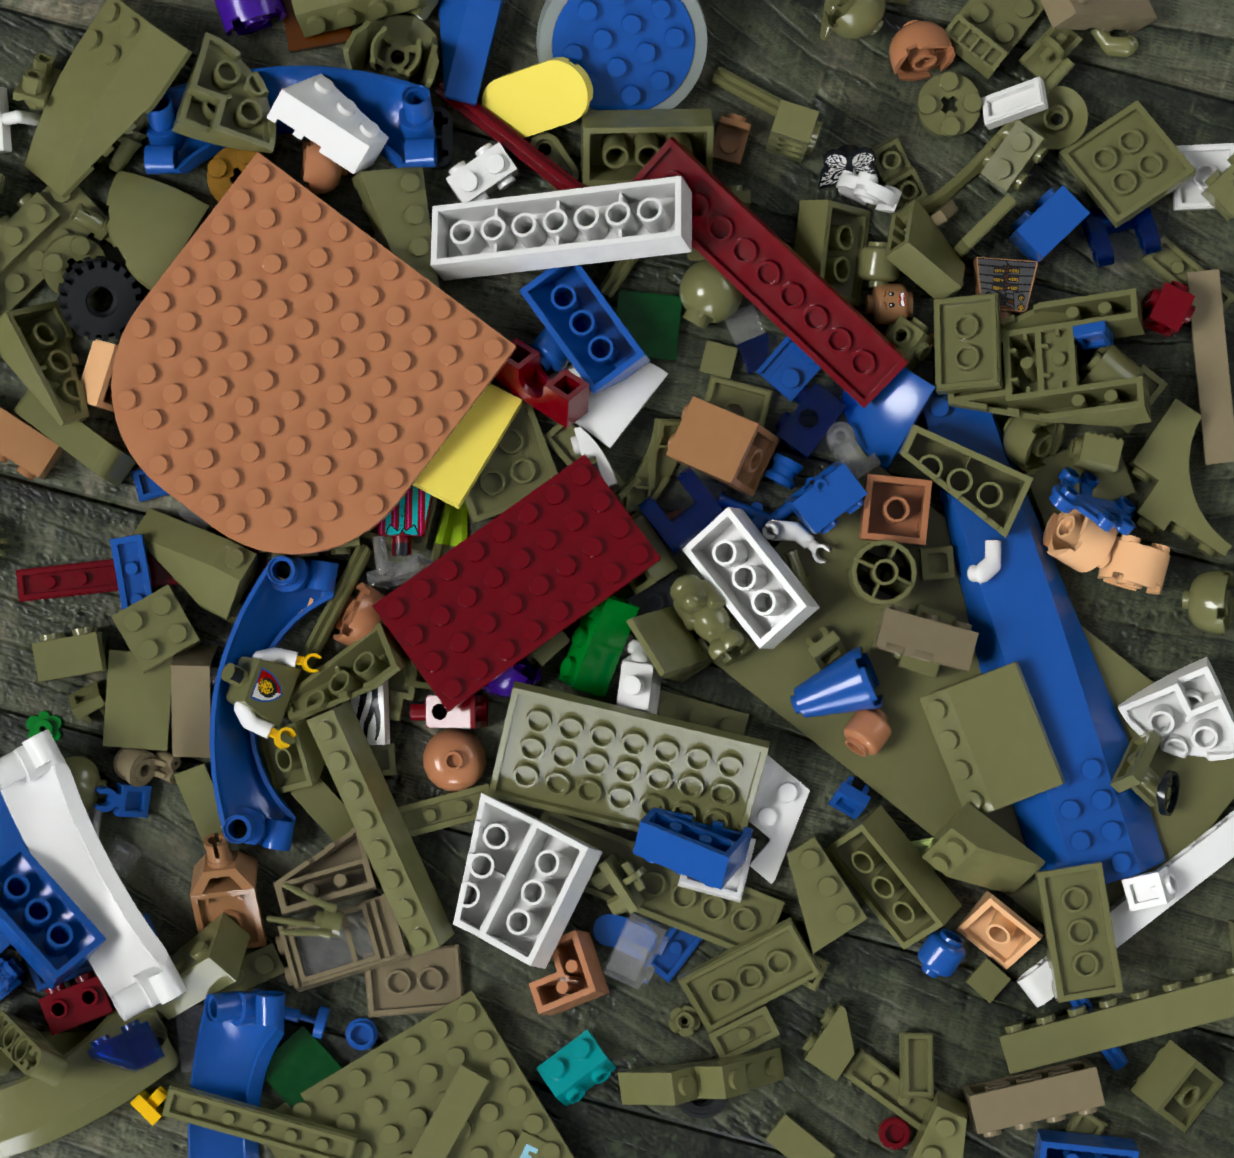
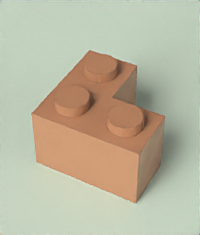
(576, 979)

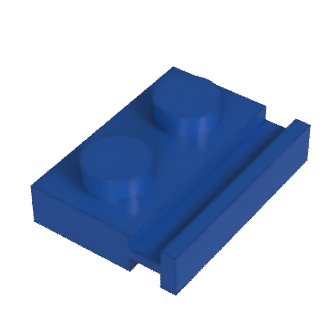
(788, 369)

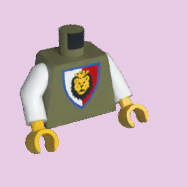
(263, 688)

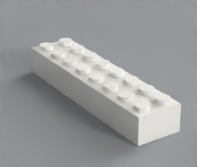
(562, 228)

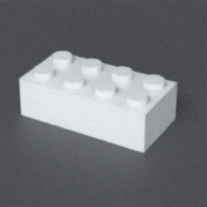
(750, 578)
(540, 894)

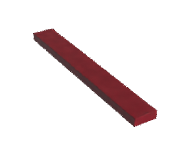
(89, 578)

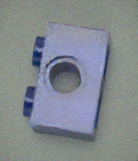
(823, 405)

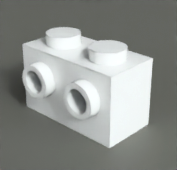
(483, 174)

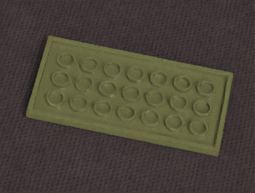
(621, 762)

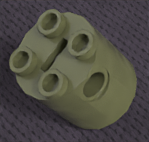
(895, 580)

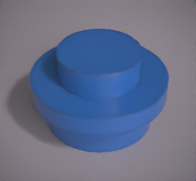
(361, 1033)

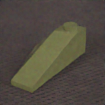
(41, 354)
(349, 674)

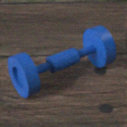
(320, 1021)

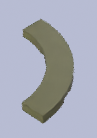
(654, 471)

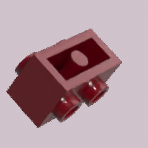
(1168, 308)
(77, 1003)

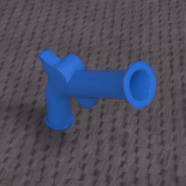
(755, 511)

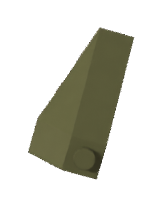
(201, 562)

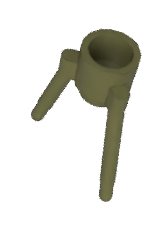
(326, 922)

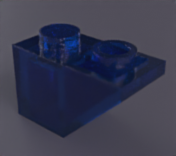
(130, 1050)

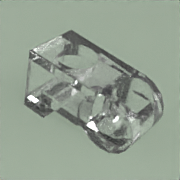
(842, 444)

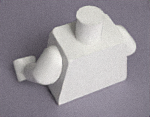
(638, 680)

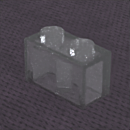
(635, 951)

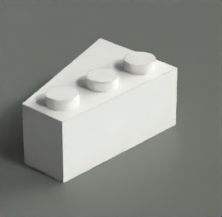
(331, 121)

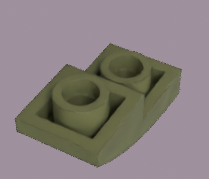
(897, 171)
(325, 809)

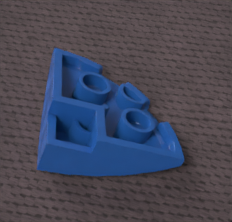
(888, 417)

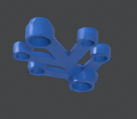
(1102, 512)

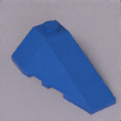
(466, 44)

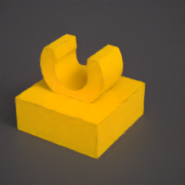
(149, 1105)

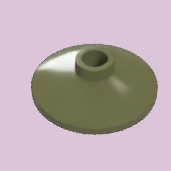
(1072, 107)

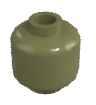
(874, 265)

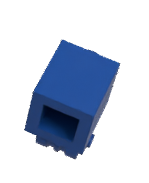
(10, 975)

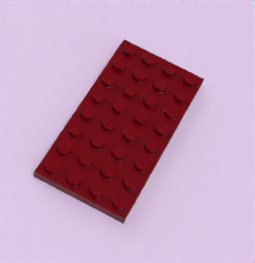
(516, 583)

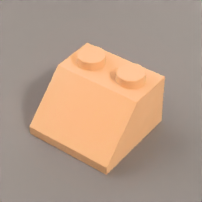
(98, 375)

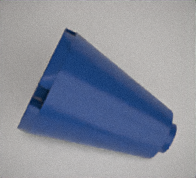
(839, 687)

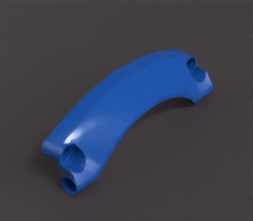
(395, 105)
(237, 766)
(232, 1059)

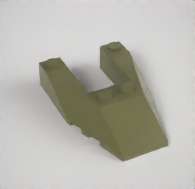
(1043, 365)

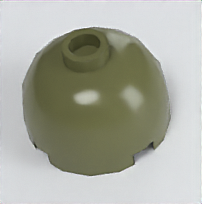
(855, 17)
(1030, 441)
(1211, 601)

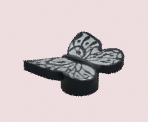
(849, 159)

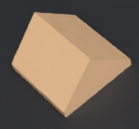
(998, 931)

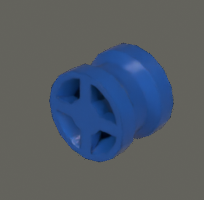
(783, 471)

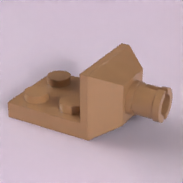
(227, 884)

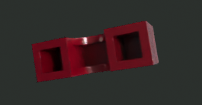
(560, 398)

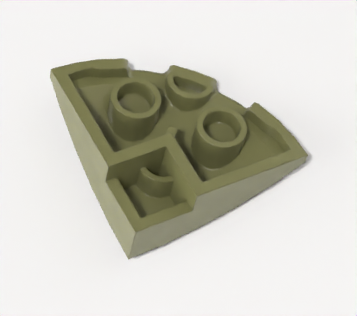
(225, 101)
(150, 223)

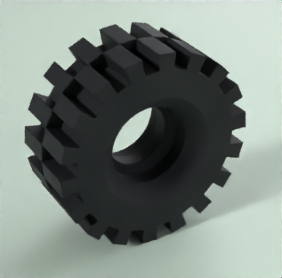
(78, 285)

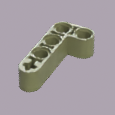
(79, 441)
(29, 1051)

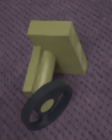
(1136, 774)

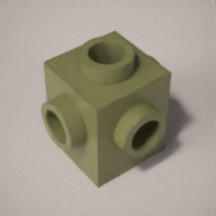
(910, 339)

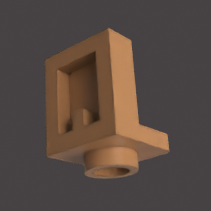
(731, 139)

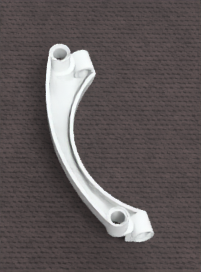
(64, 842)

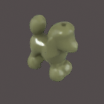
(704, 611)

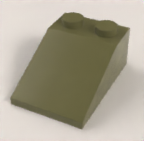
(669, 645)
(981, 853)

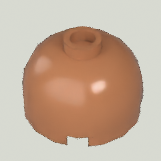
(919, 49)
(319, 171)
(358, 615)
(454, 759)

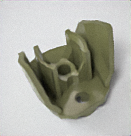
(383, 39)

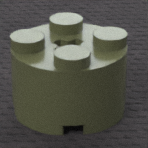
(1107, 365)

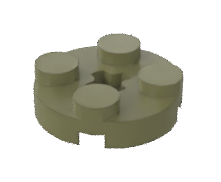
(967, 103)
(60, 251)

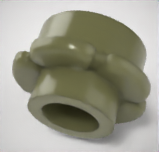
(678, 1014)

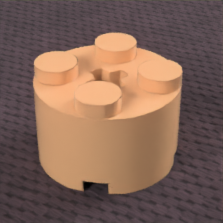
(1078, 541)
(1136, 565)

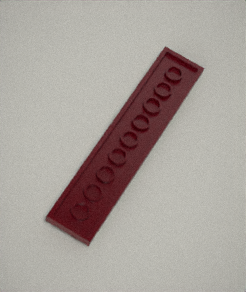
(780, 280)

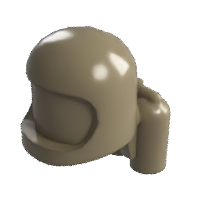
(140, 766)

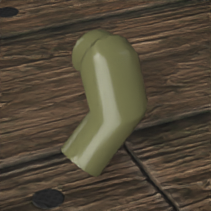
(1115, 45)

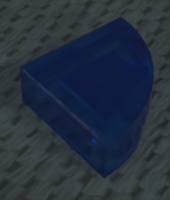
(754, 352)

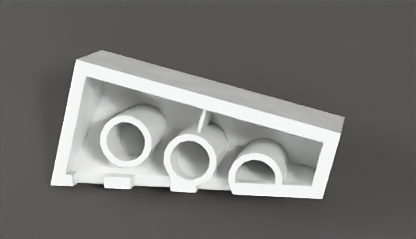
(492, 851)

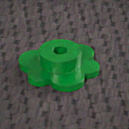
(44, 719)

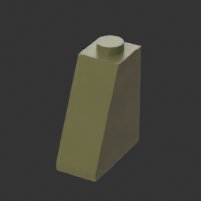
(923, 252)
(199, 797)

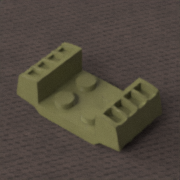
(990, 29)

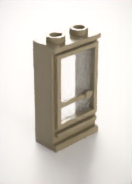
(365, 942)

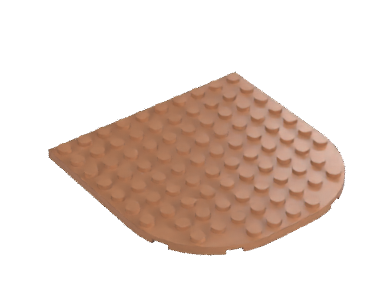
(294, 371)

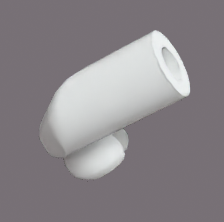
(989, 565)

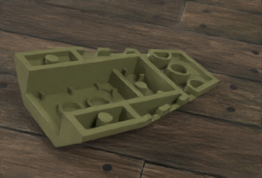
(104, 88)

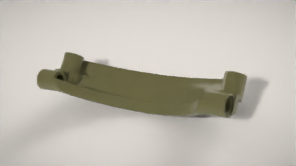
(40, 1113)

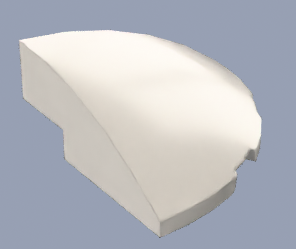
(618, 405)
(1186, 712)

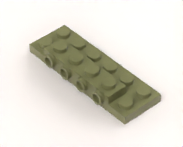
(28, 234)

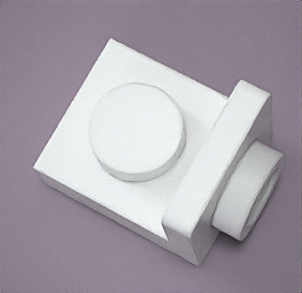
(1149, 889)

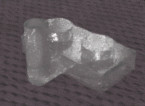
(393, 573)

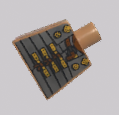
(1009, 279)

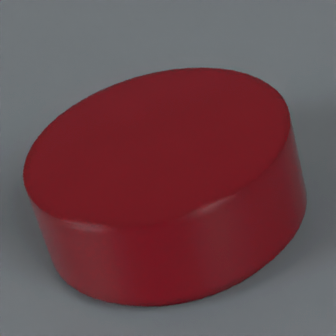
(894, 1132)

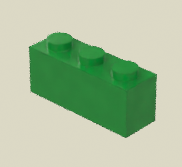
(598, 646)

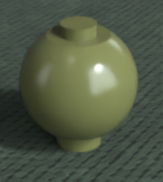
(708, 295)

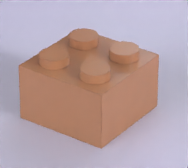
(895, 509)

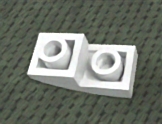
(585, 444)

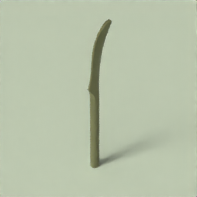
(975, 166)

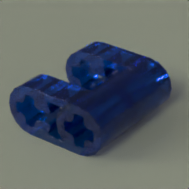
(1098, 227)
(688, 523)

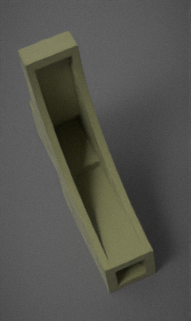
(1170, 499)
(700, 1080)

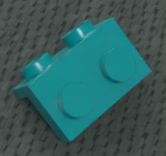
(576, 1068)

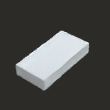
(1014, 103)

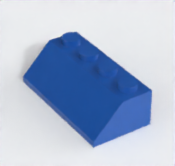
(584, 326)
(43, 919)

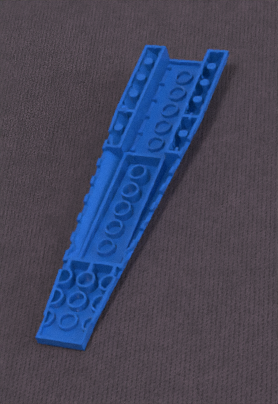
(1031, 620)

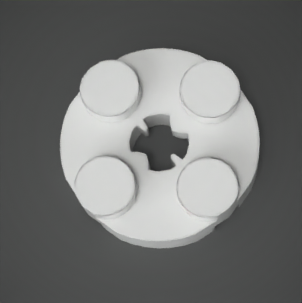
(864, 190)

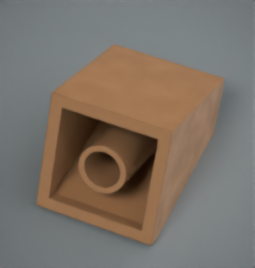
(722, 445)

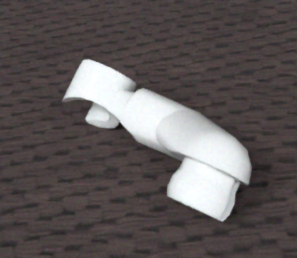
(793, 531)

